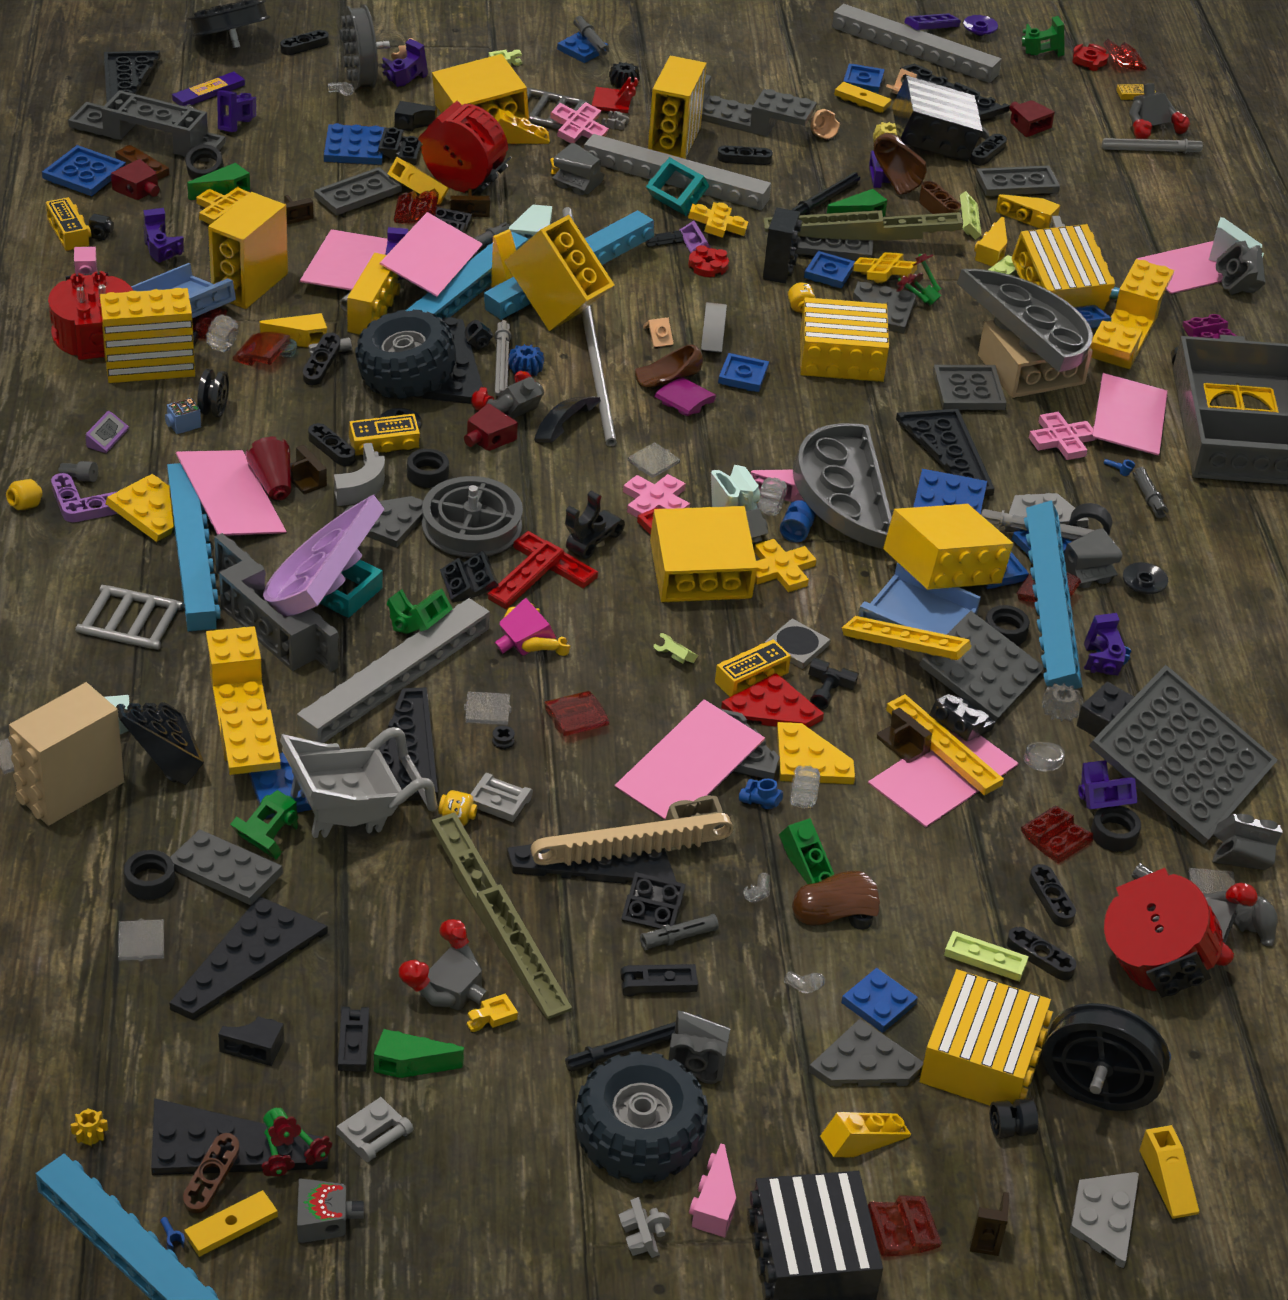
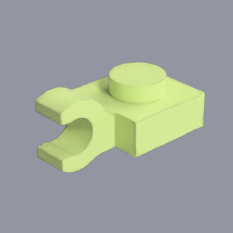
(509, 56)
(679, 652)

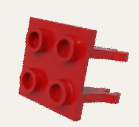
(615, 99)

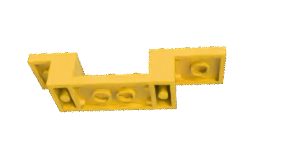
(1133, 316)
(240, 701)

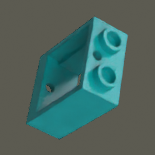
(690, 195)
(370, 582)

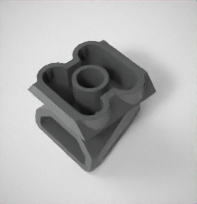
(577, 170)
(1241, 268)
(1092, 558)
(1247, 842)
(700, 1046)

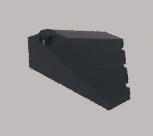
(164, 737)

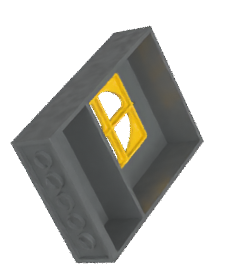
(1233, 440)

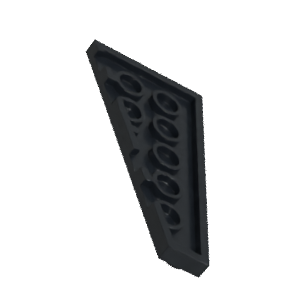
(986, 106)
(947, 441)
(614, 870)
(247, 952)
(186, 1134)

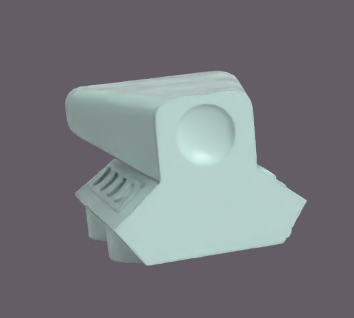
(734, 490)

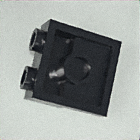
(961, 717)

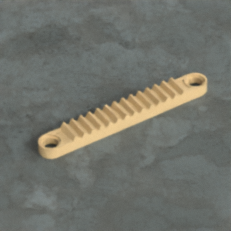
(631, 839)

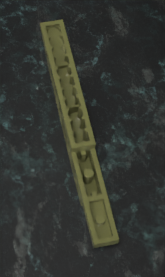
(873, 226)
(500, 917)

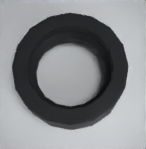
(199, 152)
(427, 457)
(1093, 511)
(1010, 615)
(1111, 840)
(149, 860)

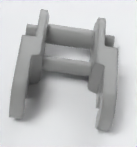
(617, 121)

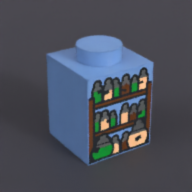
(183, 416)

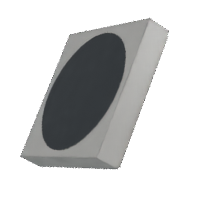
(800, 642)

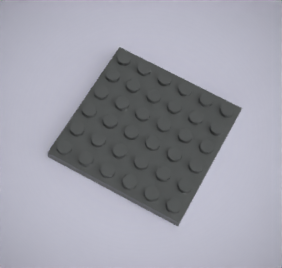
(1183, 753)

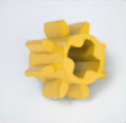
(89, 1127)

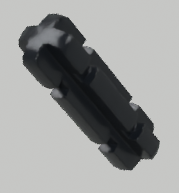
(665, 238)

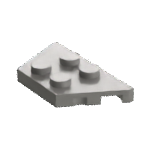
(1063, 507)
(1105, 1213)

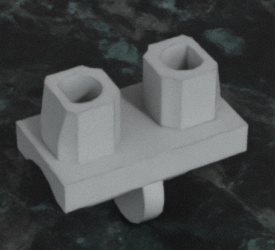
(638, 1218)

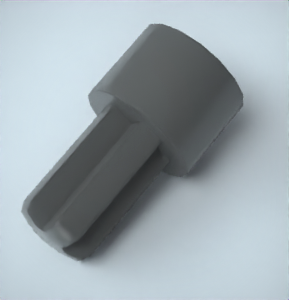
(84, 470)

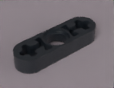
(304, 42)
(988, 149)
(745, 155)
(321, 350)
(341, 453)
(1052, 905)
(1059, 957)

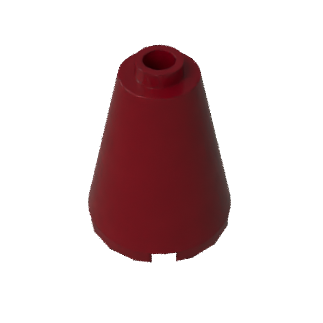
(271, 465)

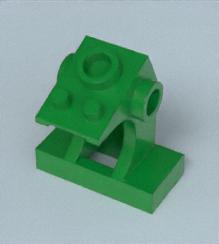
(1055, 33)
(420, 617)
(263, 834)

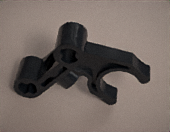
(591, 526)

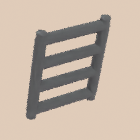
(544, 97)

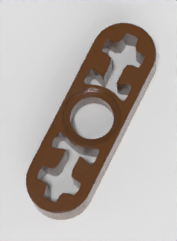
(208, 1195)

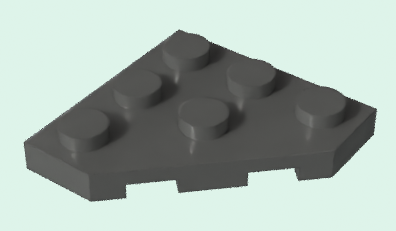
(898, 303)
(396, 520)
(761, 761)
(866, 1059)

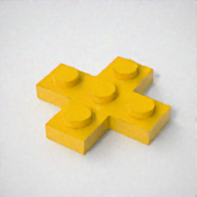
(218, 204)
(718, 219)
(884, 267)
(783, 565)

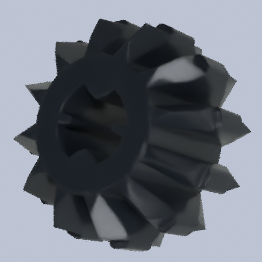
(621, 72)

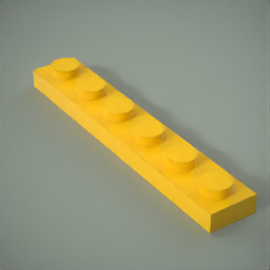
(907, 637)
(951, 749)

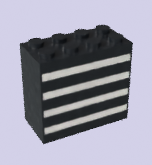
(937, 118)
(814, 1237)

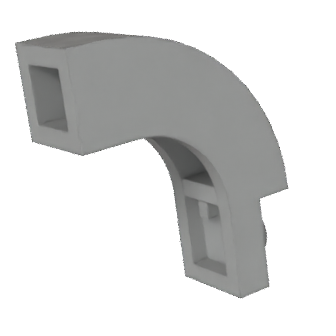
(713, 327)
(359, 485)

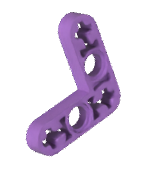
(73, 508)

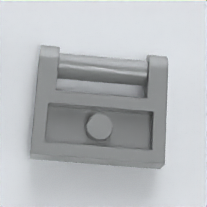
(500, 797)
(370, 1123)

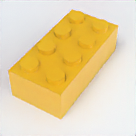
(371, 295)

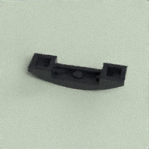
(551, 425)

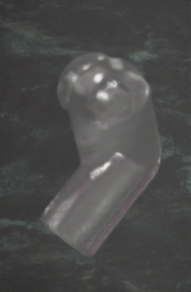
(341, 87)
(760, 891)
(805, 983)

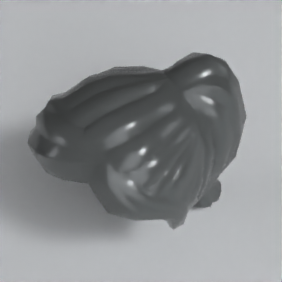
(1258, 919)

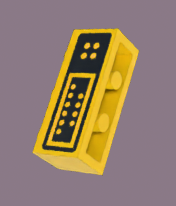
(68, 223)
(385, 433)
(752, 667)

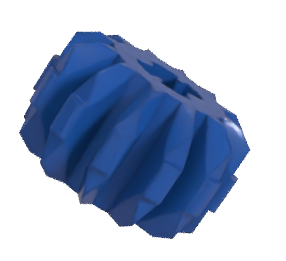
(526, 359)

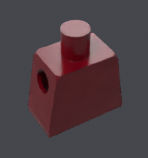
(1031, 117)
(135, 180)
(490, 428)

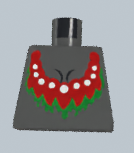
(324, 1210)

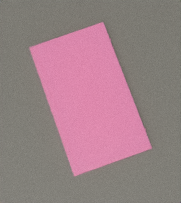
(431, 254)
(342, 259)
(1190, 267)
(1130, 414)
(230, 492)
(690, 759)
(931, 786)

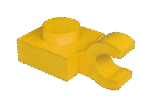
(495, 1010)

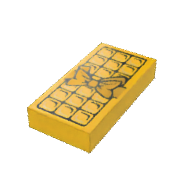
(1129, 91)

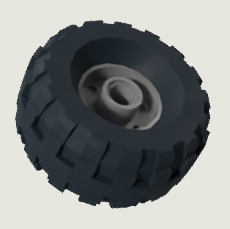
(406, 354)
(641, 1117)

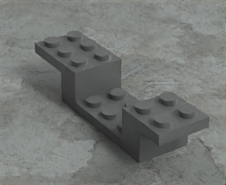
(128, 109)
(758, 117)
(291, 639)

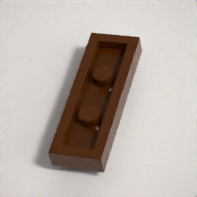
(130, 154)

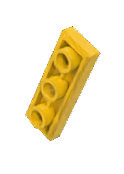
(862, 97)
(231, 1223)

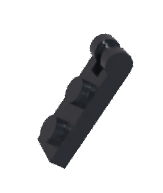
(658, 978)
(353, 1039)

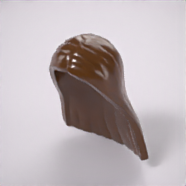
(899, 163)
(677, 364)
(836, 898)

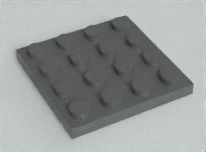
(990, 672)

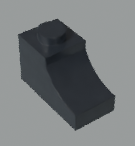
(413, 115)
(256, 1041)

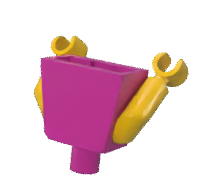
(529, 631)

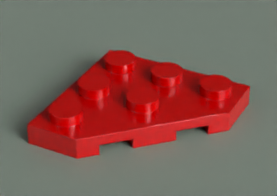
(774, 702)

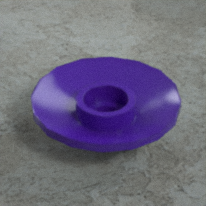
(980, 24)

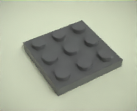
(969, 387)

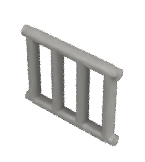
(132, 636)

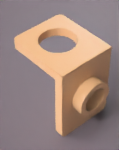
(898, 84)
(660, 332)

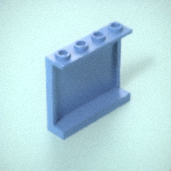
(202, 294)
(910, 604)

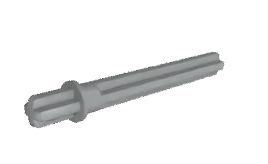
(1152, 145)
(503, 337)
(1017, 522)

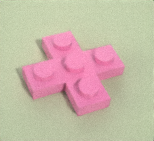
(578, 122)
(1060, 434)
(652, 496)

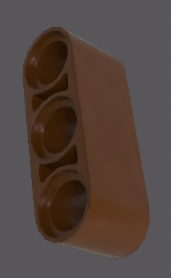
(937, 200)

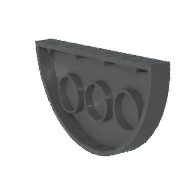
(1032, 313)
(843, 481)

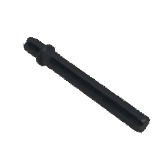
(807, 206)
(599, 1054)

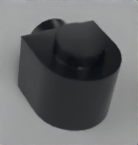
(100, 226)
(478, 334)

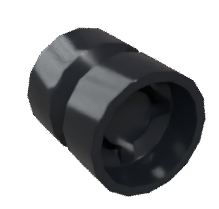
(1012, 1118)

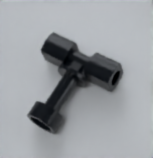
(830, 679)

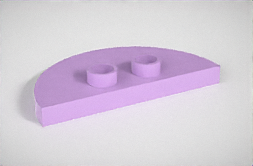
(318, 563)

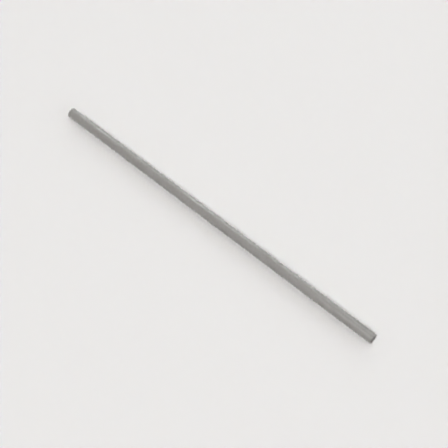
(597, 369)

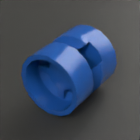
(797, 521)

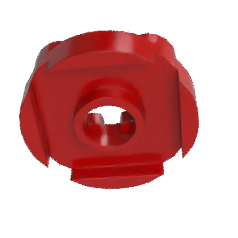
(1091, 56)
(708, 261)

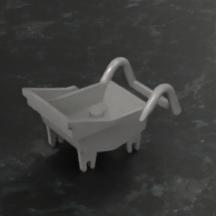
(352, 783)

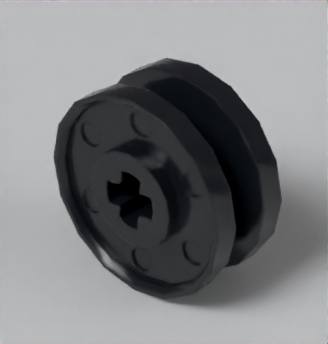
(213, 392)

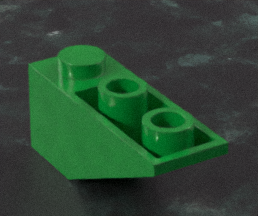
(221, 181)
(862, 202)
(806, 851)
(410, 1055)

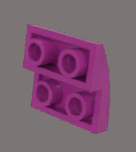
(1207, 327)
(685, 396)

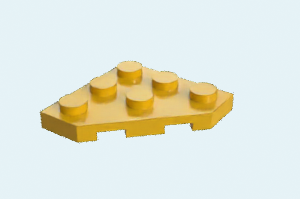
(145, 506)
(803, 747)

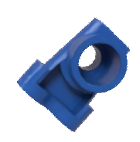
(761, 792)

